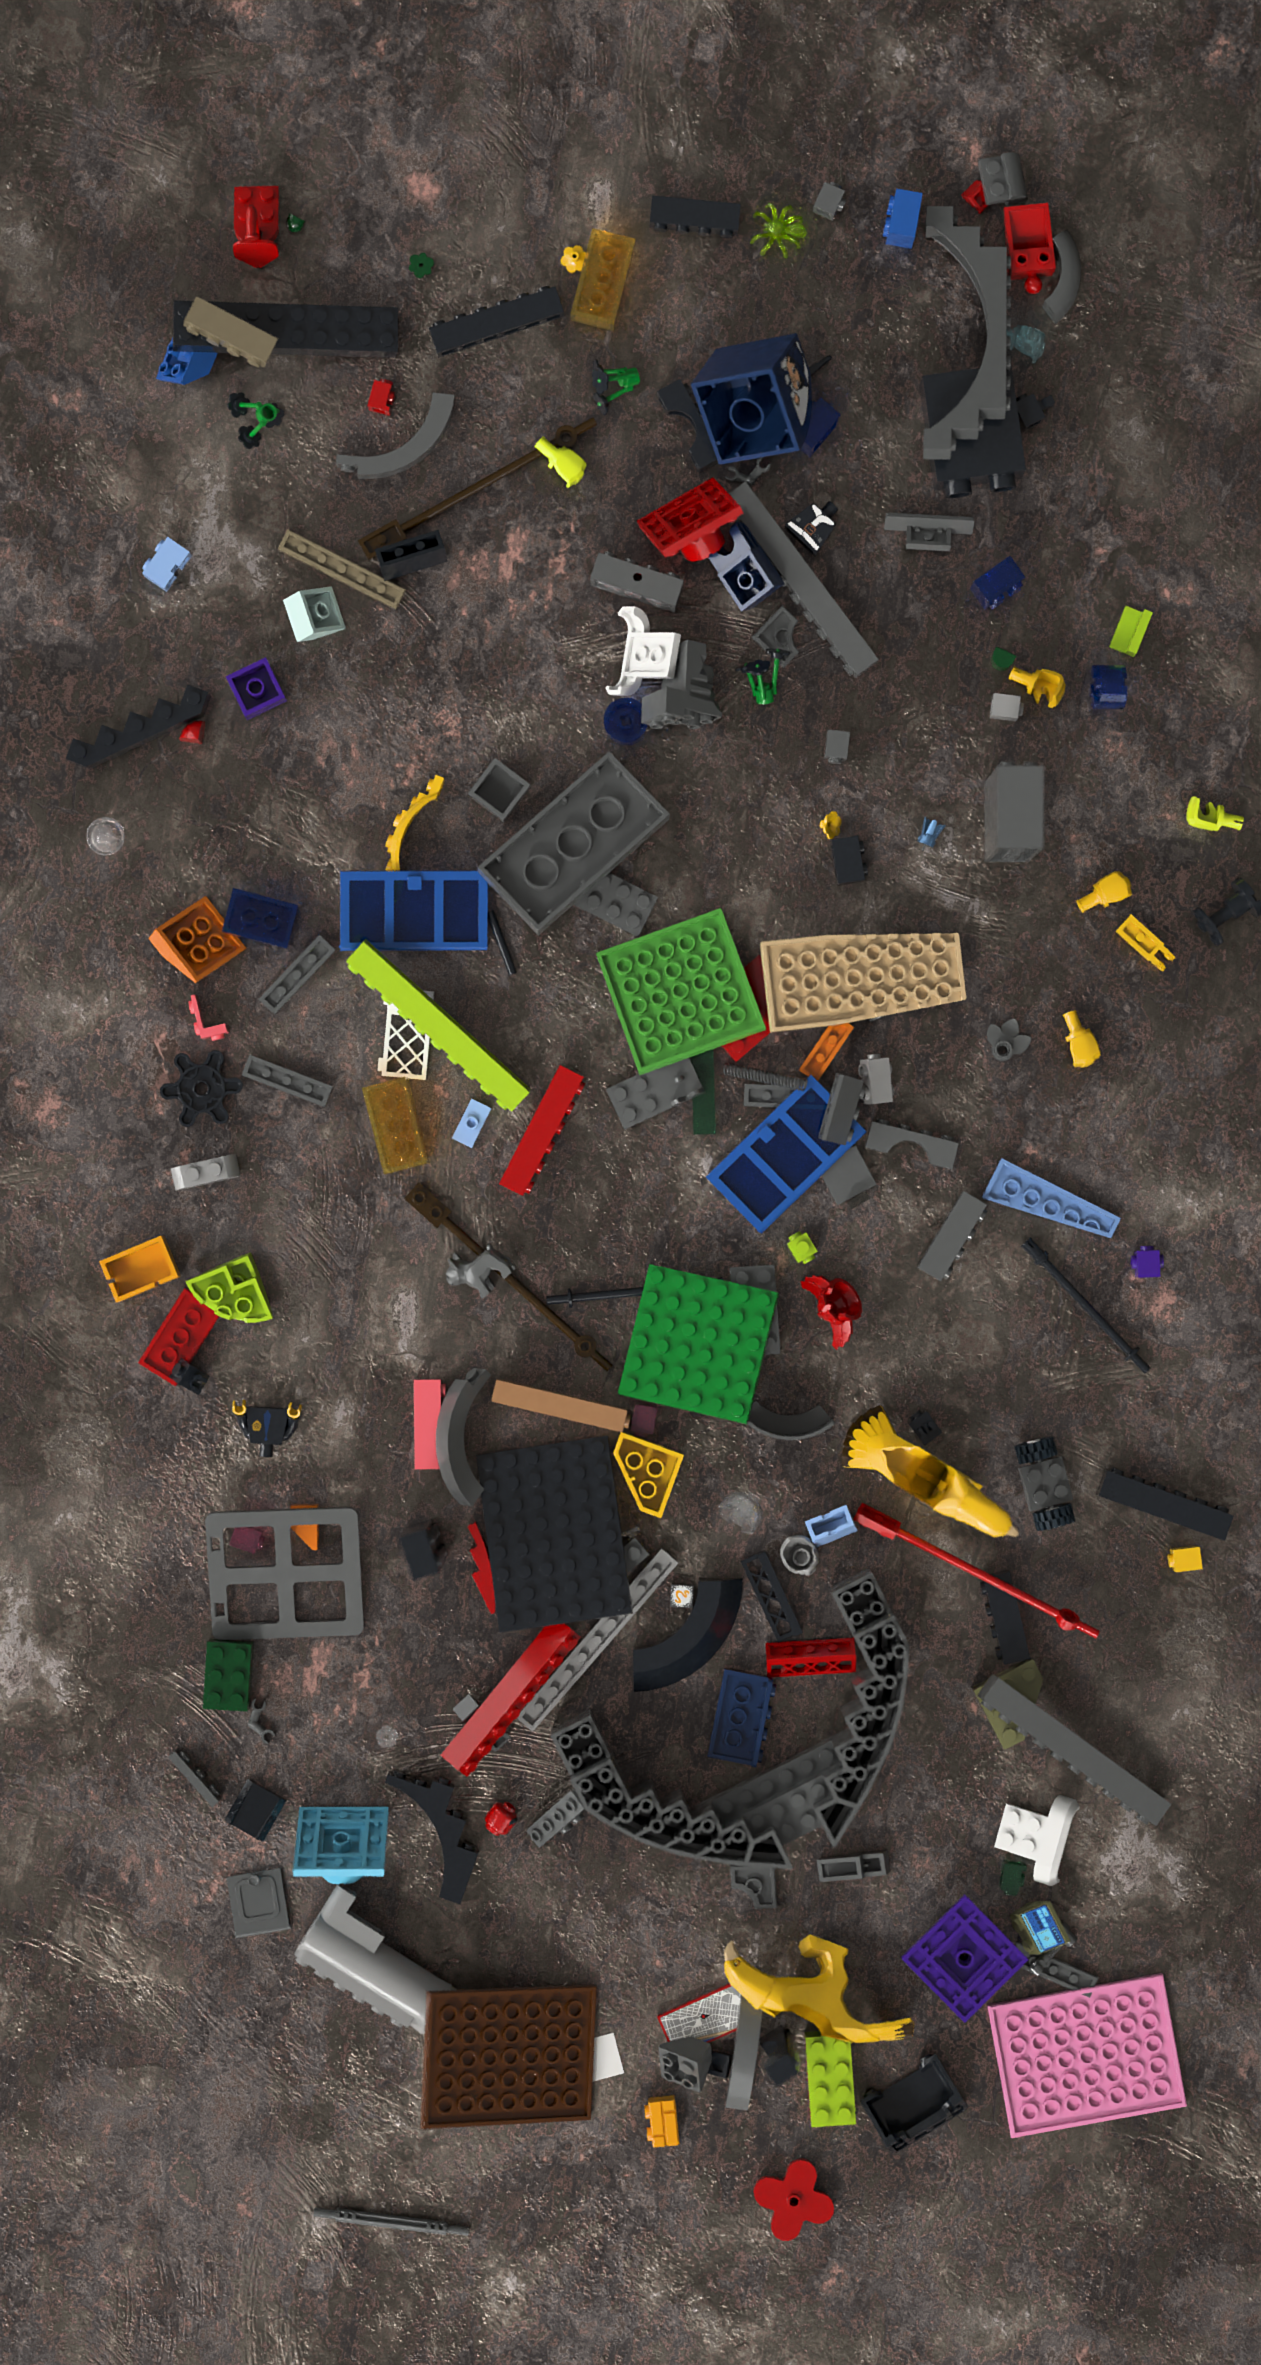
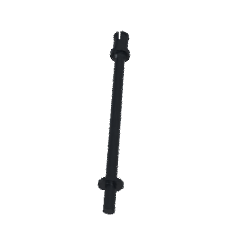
(1040, 1258)
(597, 1295)

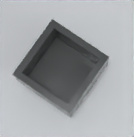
(499, 790)

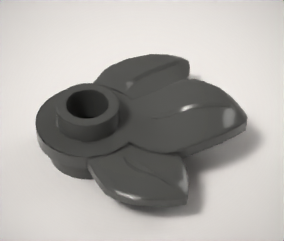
(1008, 1037)

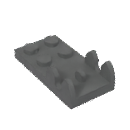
(654, 1092)

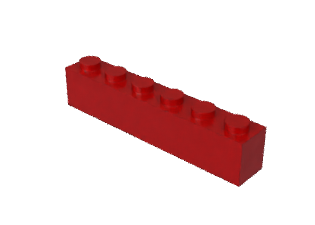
(541, 1130)

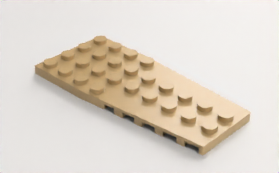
(858, 977)

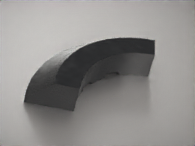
(694, 1640)

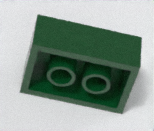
(228, 1675)

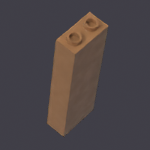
(560, 1405)

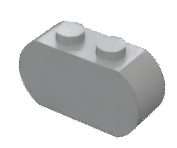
(205, 1172)

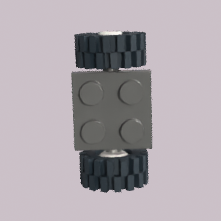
(1045, 1483)

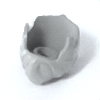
(799, 1555)

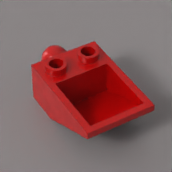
(1029, 239)

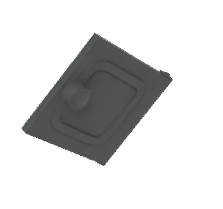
(258, 1906)

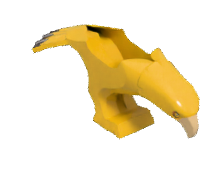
(876, 1446)
(811, 1998)

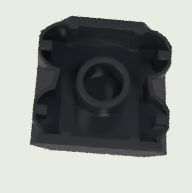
(255, 1810)

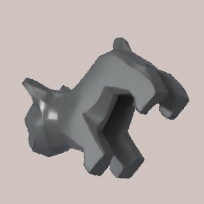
(477, 1272)

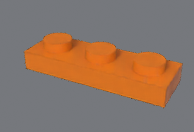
(825, 1050)

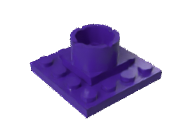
(971, 1980)

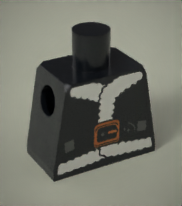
(813, 526)

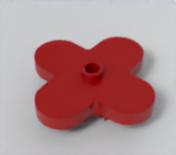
(798, 2183)

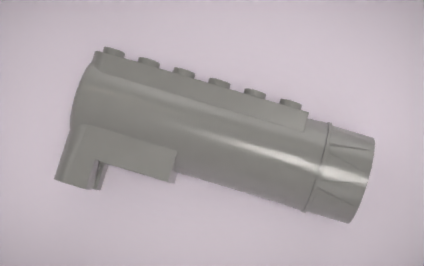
(357, 1960)

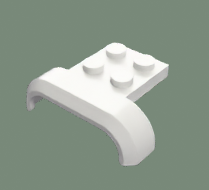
(645, 653)
(1038, 1836)

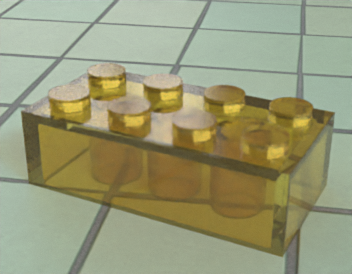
(603, 279)
(395, 1125)

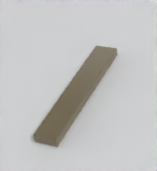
(341, 569)

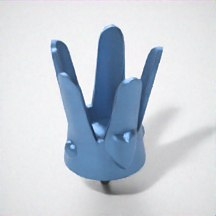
(929, 833)

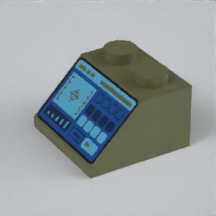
(1039, 1927)

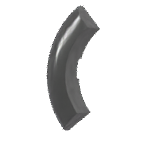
(1069, 277)

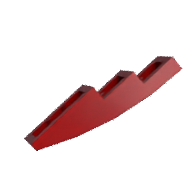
(483, 1575)

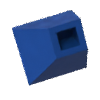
(185, 366)

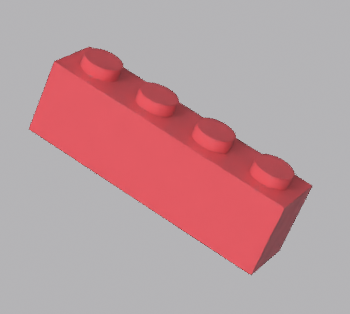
(427, 1405)

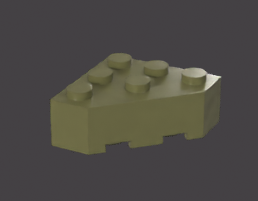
(1027, 1681)

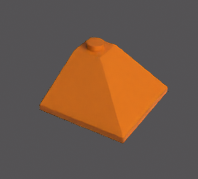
(196, 941)

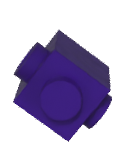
(1147, 1262)

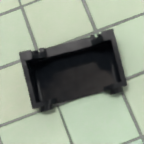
(914, 2105)

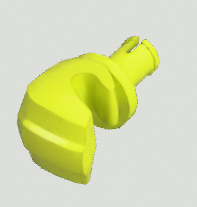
(566, 461)
(1214, 817)

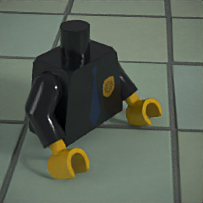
(267, 1425)

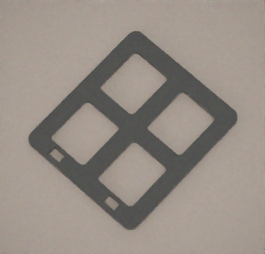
(285, 1573)

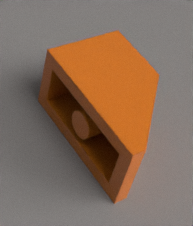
(307, 1533)

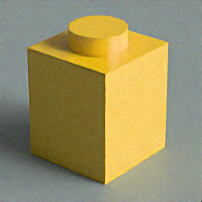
(1185, 1558)

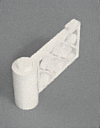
(382, 1062)

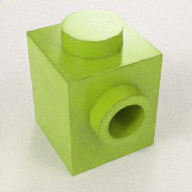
(801, 1247)

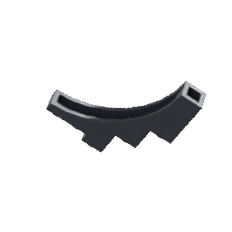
(434, 1799)

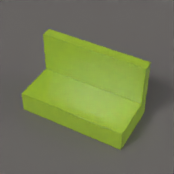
(1130, 631)

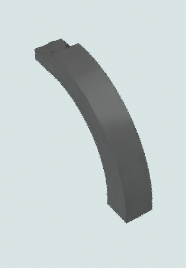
(411, 452)
(450, 1437)
(744, 2056)

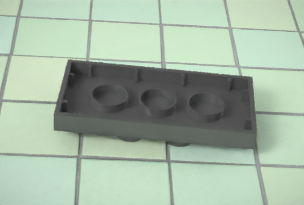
(573, 843)

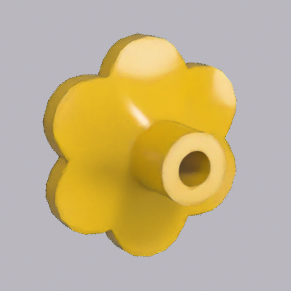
(573, 264)
(831, 824)

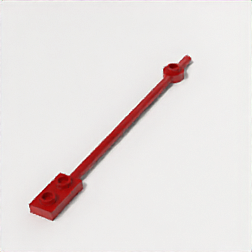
(890, 1528)

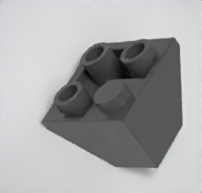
(685, 2062)

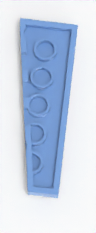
(1034, 1195)

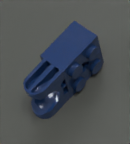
(746, 570)

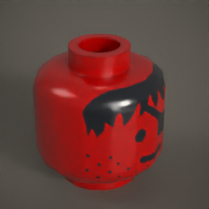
(501, 1818)

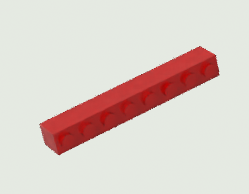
(510, 1697)

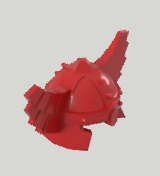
(836, 1304)

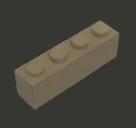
(230, 332)

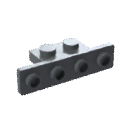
(929, 531)
(557, 1819)

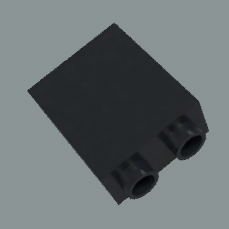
(991, 458)

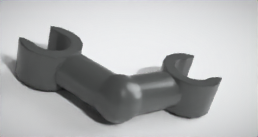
(750, 479)
(255, 1725)

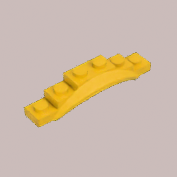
(404, 820)

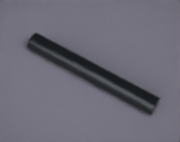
(501, 943)

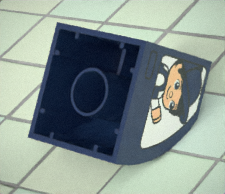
(755, 398)

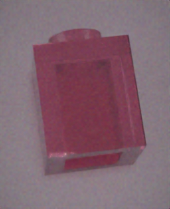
(643, 1420)
(247, 1539)

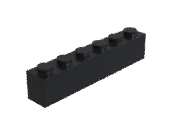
(496, 321)
(1165, 1505)

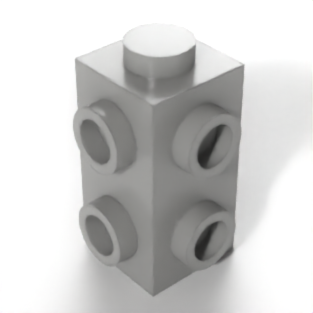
(877, 1078)

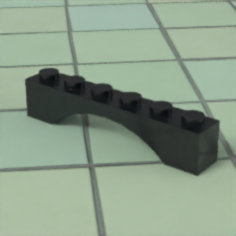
(782, 2055)

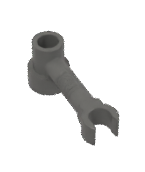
(1039, 1965)

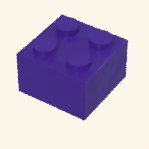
(256, 688)

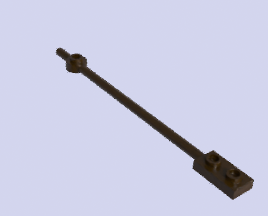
(394, 532)
(438, 1214)

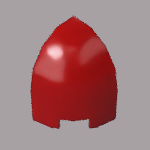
(193, 732)

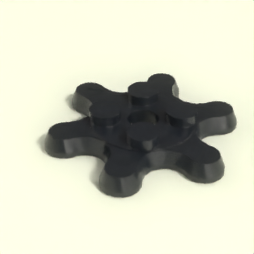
(185, 1088)

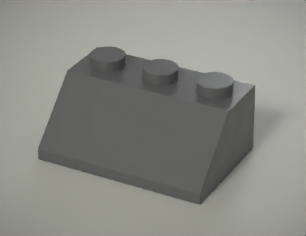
(841, 1109)

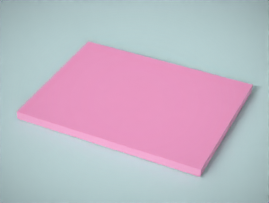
(1086, 2058)

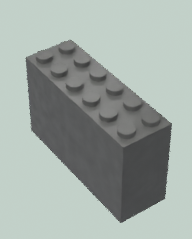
(1014, 812)

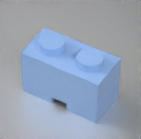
(165, 563)
(831, 1526)

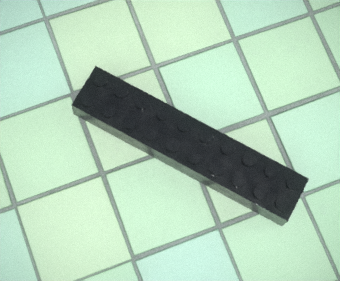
(303, 328)

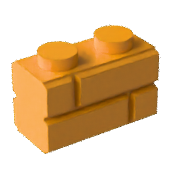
(662, 2120)

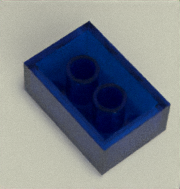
(260, 919)

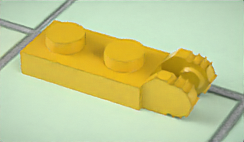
(1144, 941)

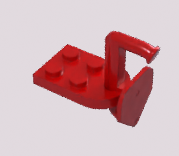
(256, 215)

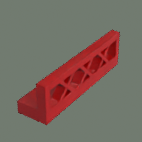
(810, 1653)

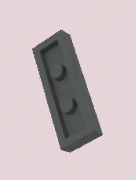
(195, 1777)

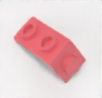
(215, 1032)

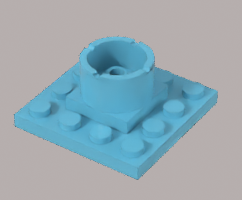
(341, 1843)

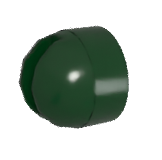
(294, 223)

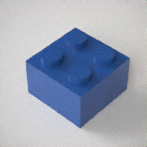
(902, 224)

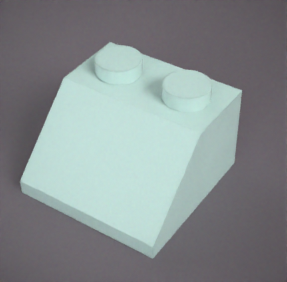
(314, 613)

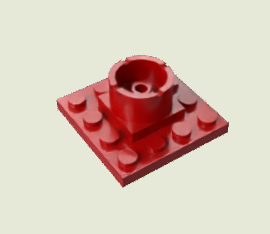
(692, 522)

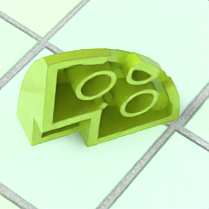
(233, 1290)

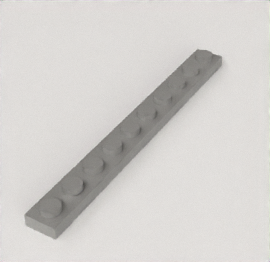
(595, 1642)

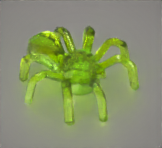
(777, 229)

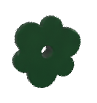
(422, 259)

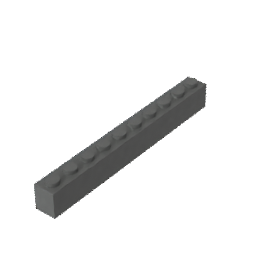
(805, 585)
(1073, 1749)

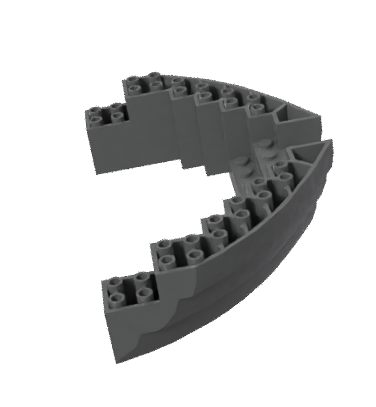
(783, 1802)

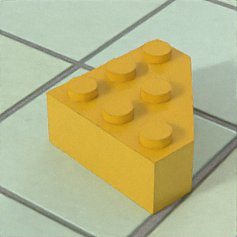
(648, 1471)

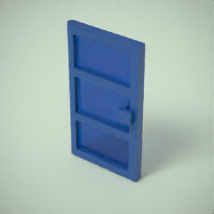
(413, 910)
(780, 1157)

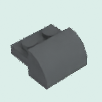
(1003, 179)

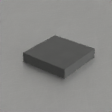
(848, 1176)

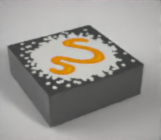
(681, 1595)

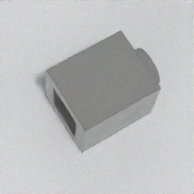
(1006, 707)

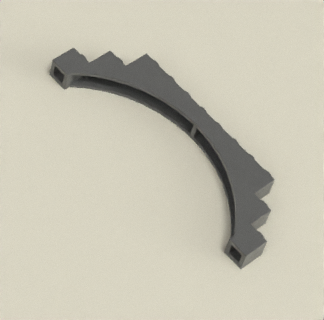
(988, 272)

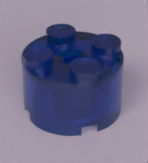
(1108, 687)
(613, 725)

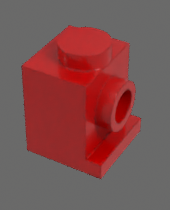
(381, 397)

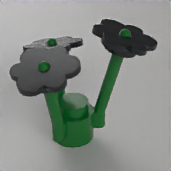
(625, 378)
(267, 414)
(763, 691)

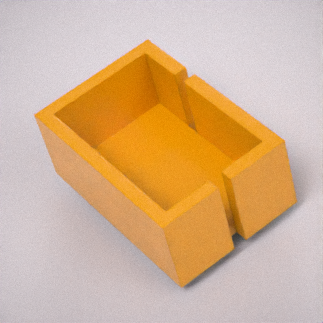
(140, 1268)

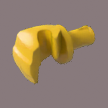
(1041, 682)
(1107, 890)
(1082, 1042)

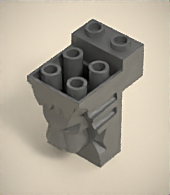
(688, 696)

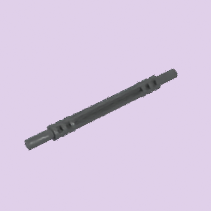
(391, 2221)

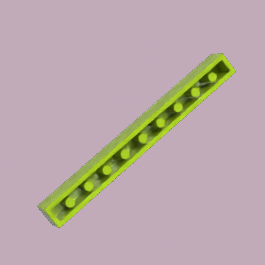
(438, 1025)

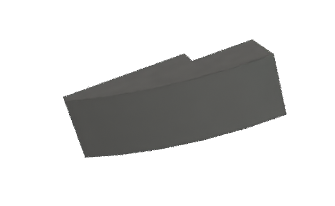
(854, 1866)

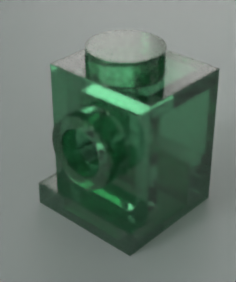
(1012, 1877)

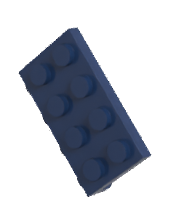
(741, 1717)

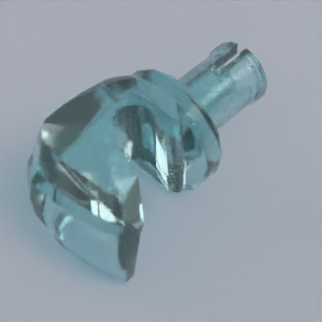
(1028, 341)

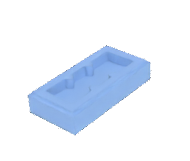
(471, 1123)

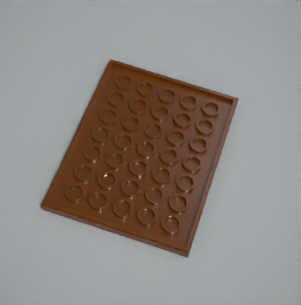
(508, 2056)

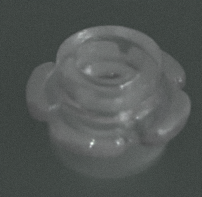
(382, 1741)

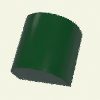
(1002, 659)

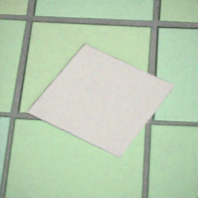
(606, 2058)

